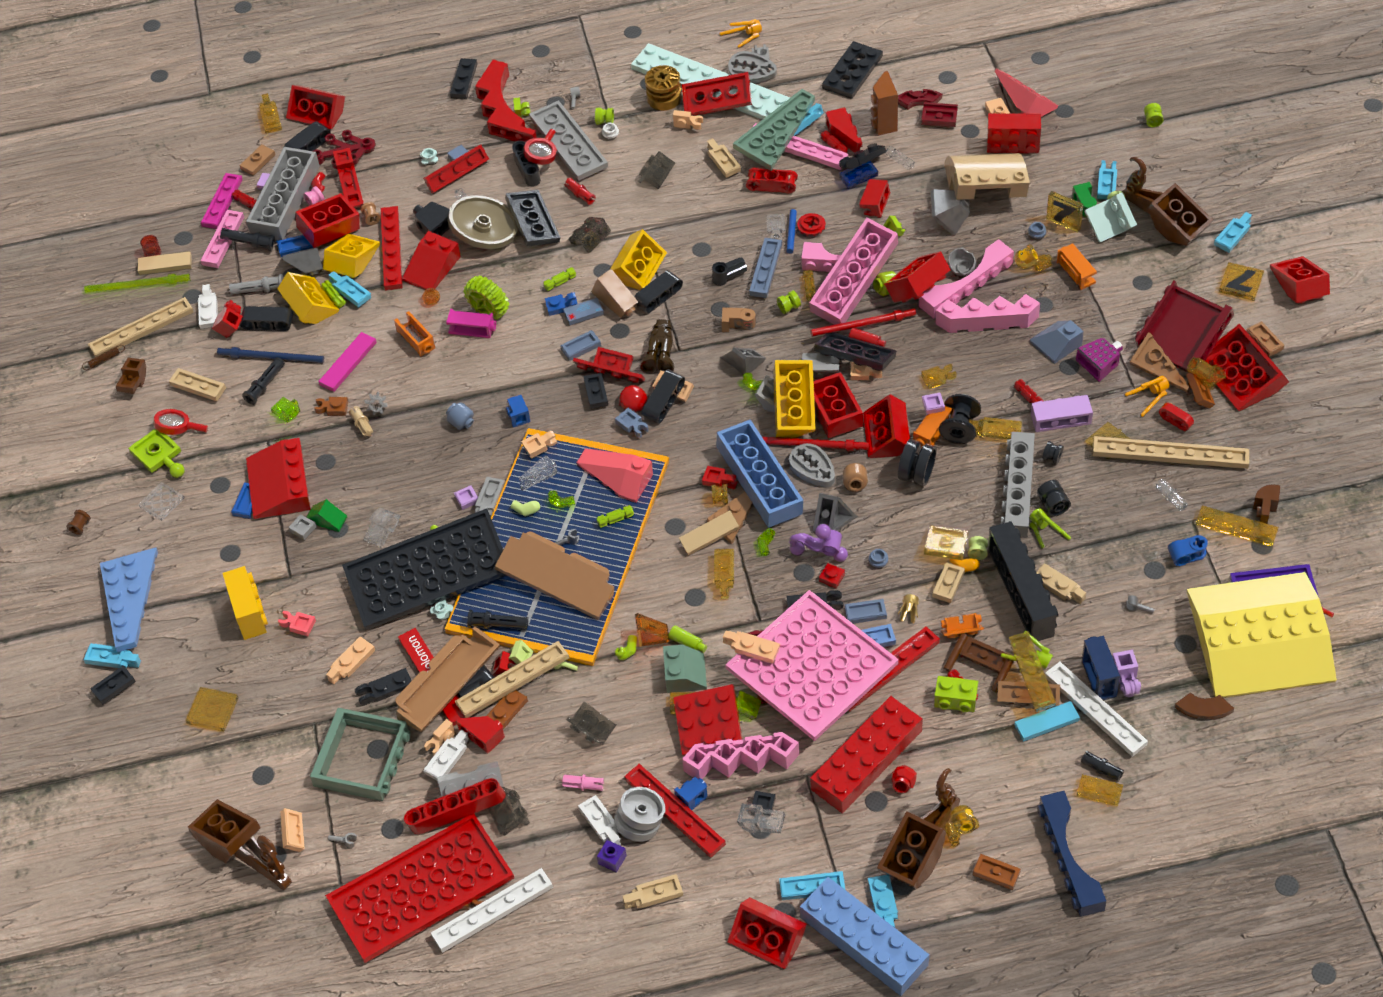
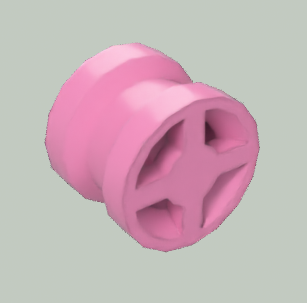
(313, 196)

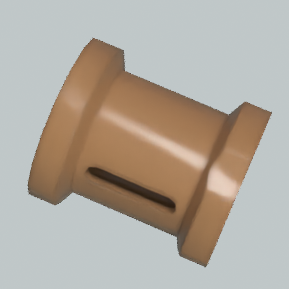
(370, 213)

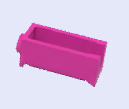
(471, 324)

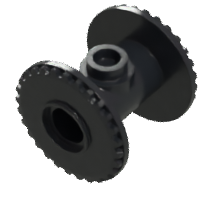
(957, 427)

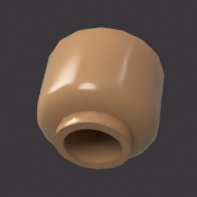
(855, 477)

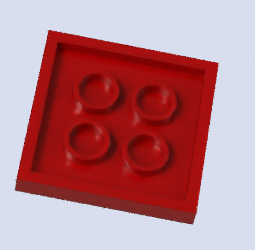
(707, 717)

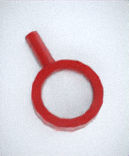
(541, 150)
(175, 422)

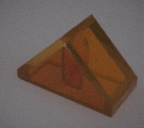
(651, 631)

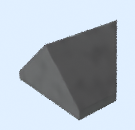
(743, 359)
(832, 512)

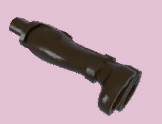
(661, 338)

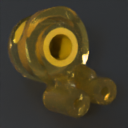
(1029, 257)
(962, 822)

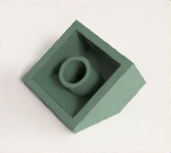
(684, 669)

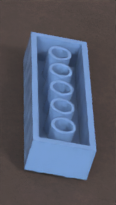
(759, 473)
(864, 936)

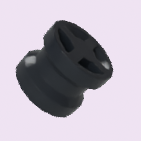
(1053, 452)

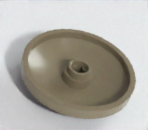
(482, 222)

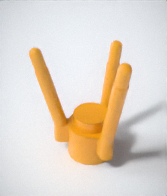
(752, 27)
(1157, 386)

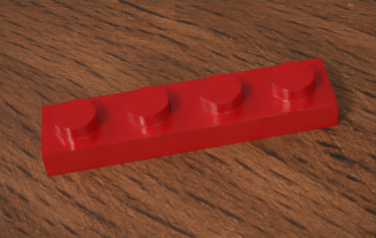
(456, 168)

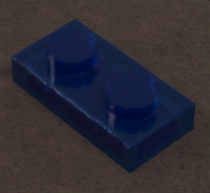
(858, 175)

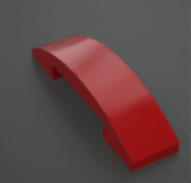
(348, 177)

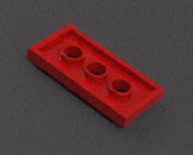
(724, 101)

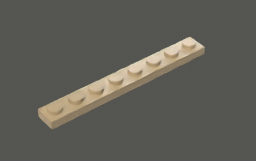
(1171, 452)

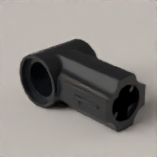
(723, 271)
(481, 677)

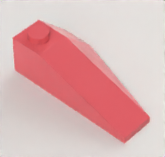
(1024, 97)
(619, 471)

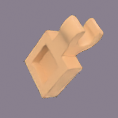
(684, 120)
(536, 445)
(441, 734)

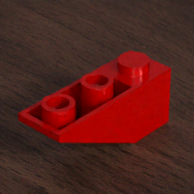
(840, 126)

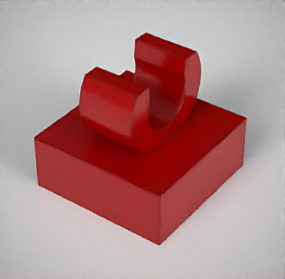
(501, 663)

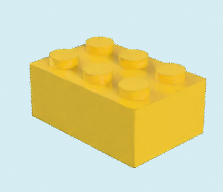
(245, 602)

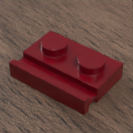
(939, 114)

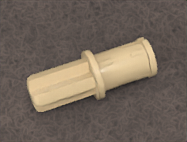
(361, 421)

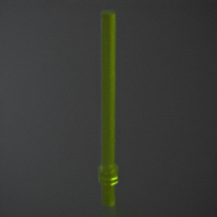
(171, 279)

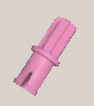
(582, 782)

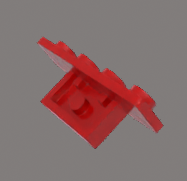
(611, 362)

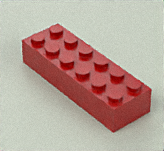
(866, 754)

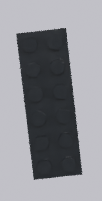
(1022, 581)

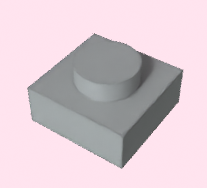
(302, 527)

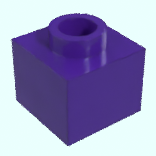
(614, 860)

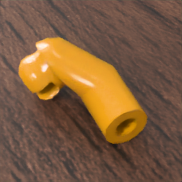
(969, 564)

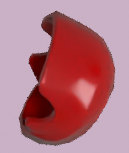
(633, 398)

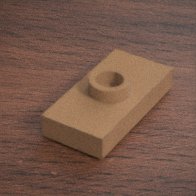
(257, 160)
(1265, 339)

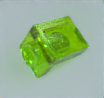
(286, 409)
(747, 705)

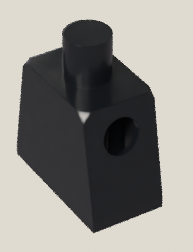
(432, 218)

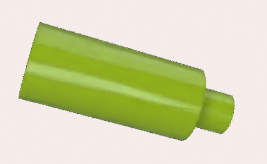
(685, 638)

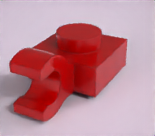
(717, 477)

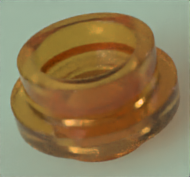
(431, 296)

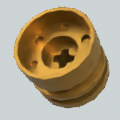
(663, 87)

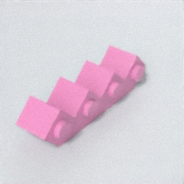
(977, 316)
(729, 754)

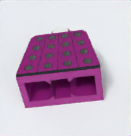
(1099, 357)

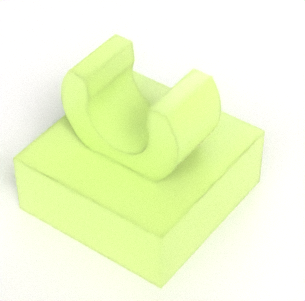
(520, 652)

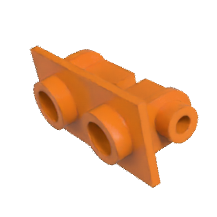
(954, 627)

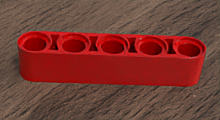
(441, 810)

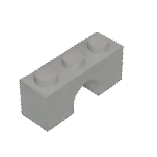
(454, 781)

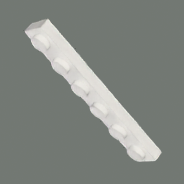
(1096, 709)
(491, 910)

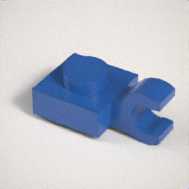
(557, 303)

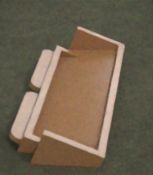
(557, 574)
(447, 676)

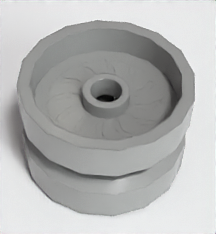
(639, 814)

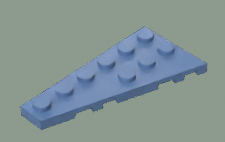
(127, 590)

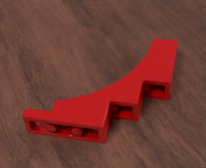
(502, 119)

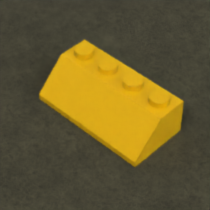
(793, 398)

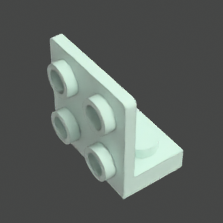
(1110, 217)

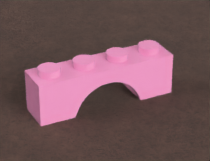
(817, 258)

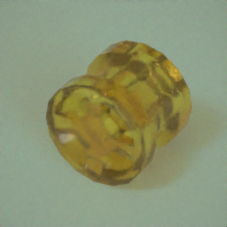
(719, 494)

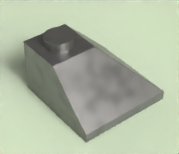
(948, 210)
(305, 260)

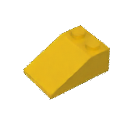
(349, 255)

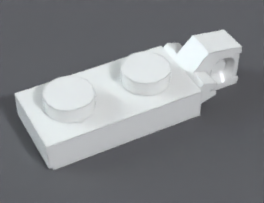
(207, 307)
(447, 756)
(600, 819)

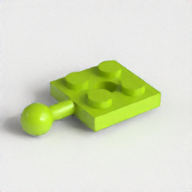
(153, 460)

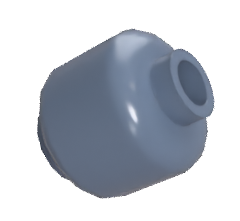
(460, 416)

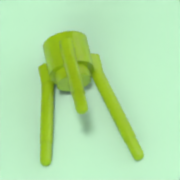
(1041, 520)
(1044, 655)

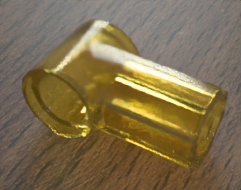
(1208, 374)

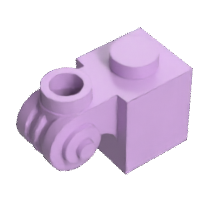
(1128, 669)

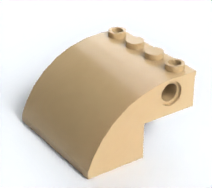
(987, 172)

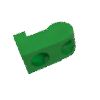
(1082, 194)

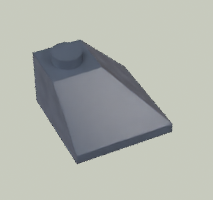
(1058, 340)

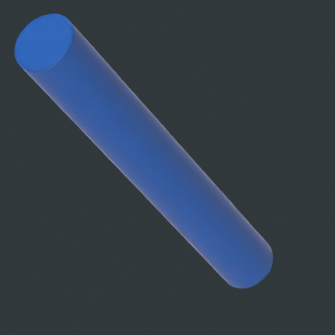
(791, 231)

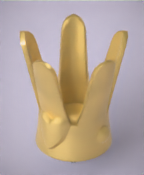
(909, 605)

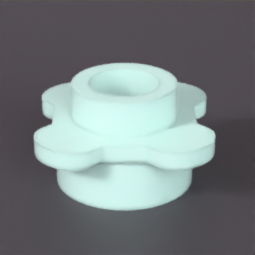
(429, 156)
(442, 610)

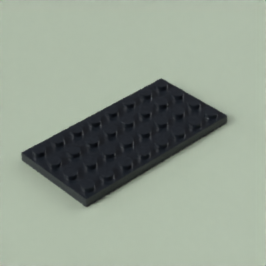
(425, 569)

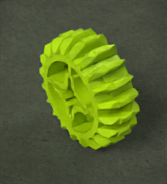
(486, 297)

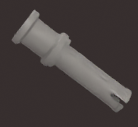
(265, 284)

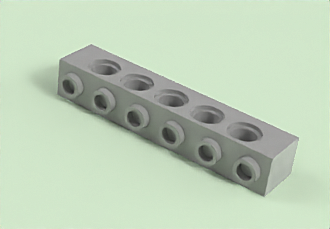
(1019, 481)

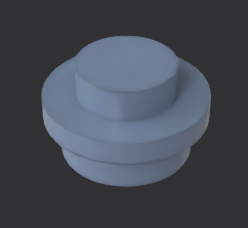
(1037, 230)
(878, 558)

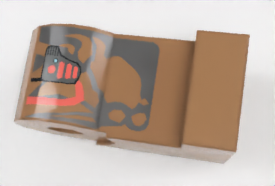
(738, 318)

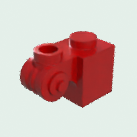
(228, 320)

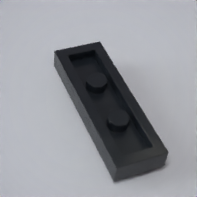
(463, 78)

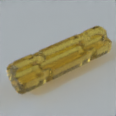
(809, 284)

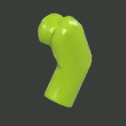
(629, 650)

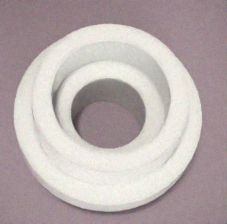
(610, 130)

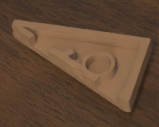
(1153, 360)
(739, 508)

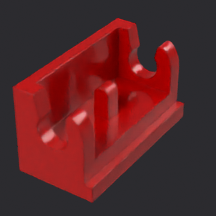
(875, 197)

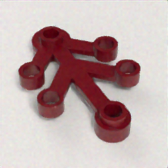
(363, 146)

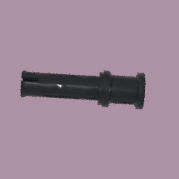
(256, 240)
(259, 386)
(488, 619)

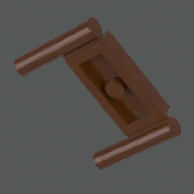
(981, 654)

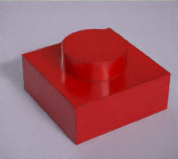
(831, 575)

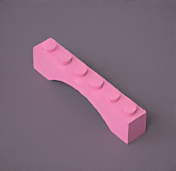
(996, 258)

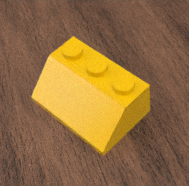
(638, 260)
(307, 298)

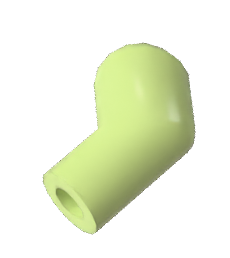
(525, 509)

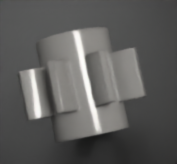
(372, 399)

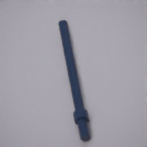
(236, 352)

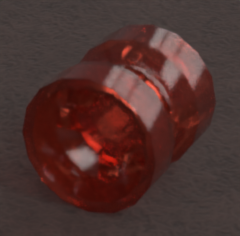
(150, 246)

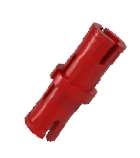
(580, 191)

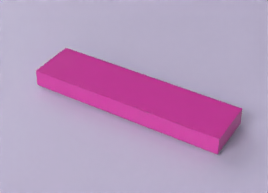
(221, 200)
(347, 362)

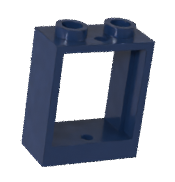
(1100, 667)

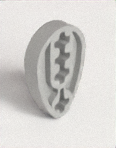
(761, 64)
(812, 474)

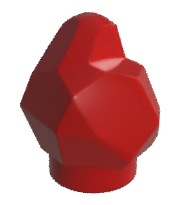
(903, 778)

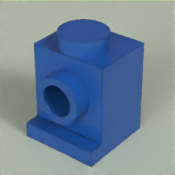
(517, 411)
(692, 792)

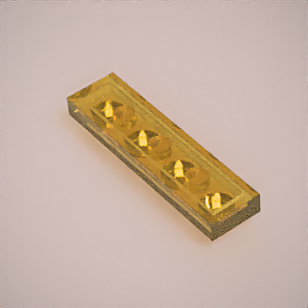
(1237, 525)
(1032, 671)

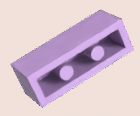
(1061, 413)

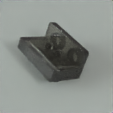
(657, 169)
(590, 233)
(592, 723)
(509, 812)

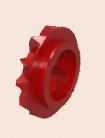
(807, 219)

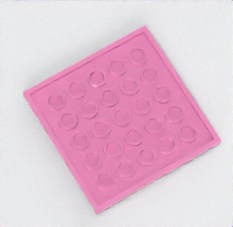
(820, 665)

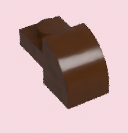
(132, 375)
(1266, 501)

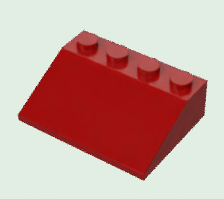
(1248, 369)
(278, 480)

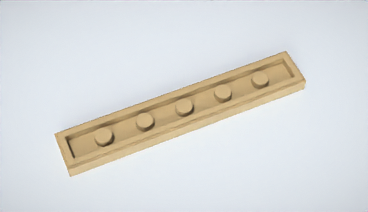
(141, 327)
(512, 679)

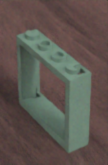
(349, 717)

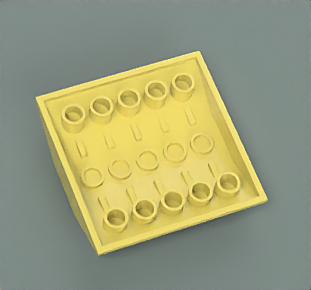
(1262, 635)

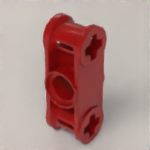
(771, 180)

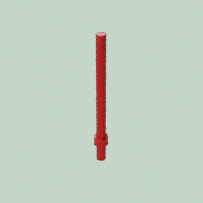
(896, 315)
(849, 444)

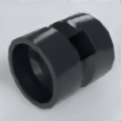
(1053, 498)

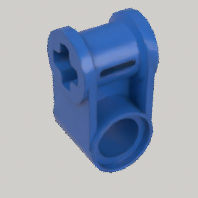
(1187, 551)

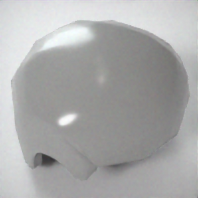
(961, 262)

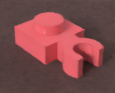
(299, 624)

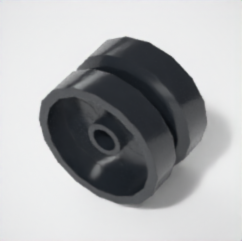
(917, 462)

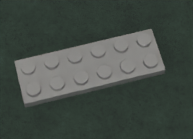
(570, 140)

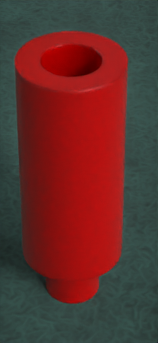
(867, 337)

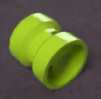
(604, 115)
(1153, 115)
(788, 302)

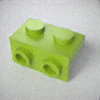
(955, 694)

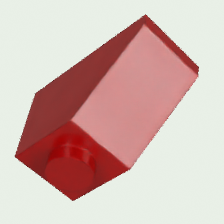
(482, 731)

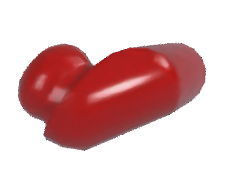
(318, 180)

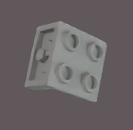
(822, 365)

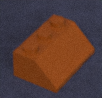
(884, 106)

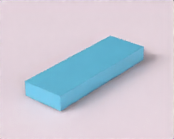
(1047, 721)
(805, 885)

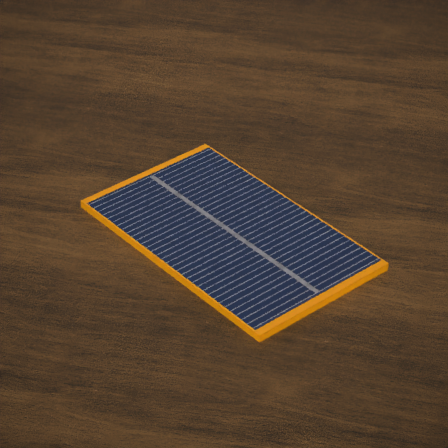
(607, 546)

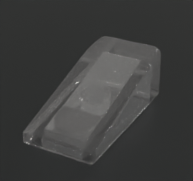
(541, 471)

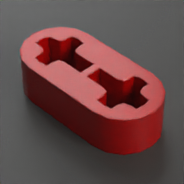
(1176, 416)

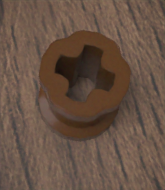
(78, 522)

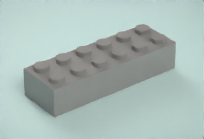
(283, 193)

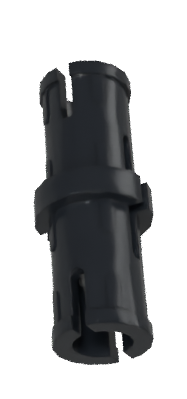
(1102, 766)

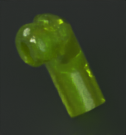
(750, 382)
(558, 501)
(764, 540)

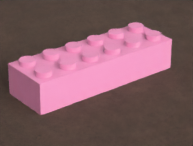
(853, 272)

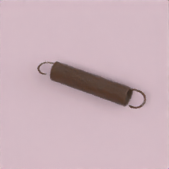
(103, 357)

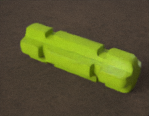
(559, 279)
(333, 294)
(615, 516)

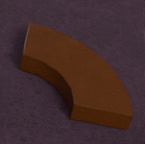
(1208, 708)

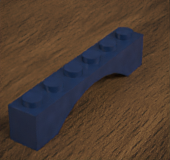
(1085, 891)

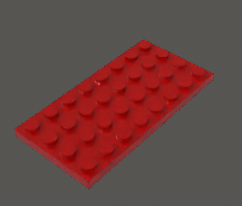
(419, 887)

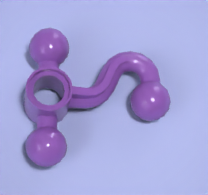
(827, 543)

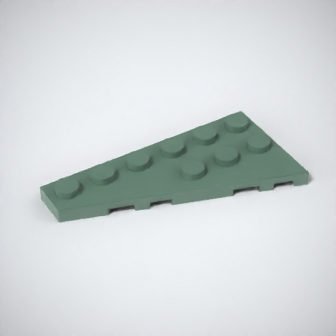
(772, 134)

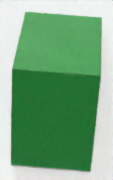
(327, 515)

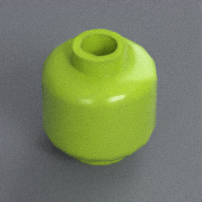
(880, 279)

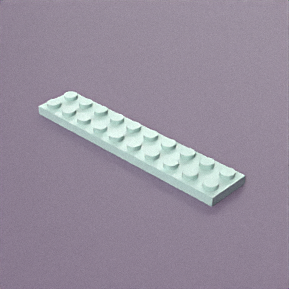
(763, 100)

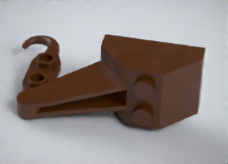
(1172, 212)
(225, 833)
(919, 840)

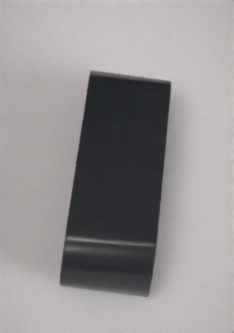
(309, 138)
(528, 169)
(658, 291)
(266, 318)
(663, 396)

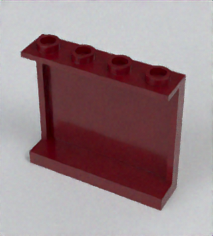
(1185, 325)

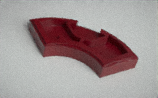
(914, 98)

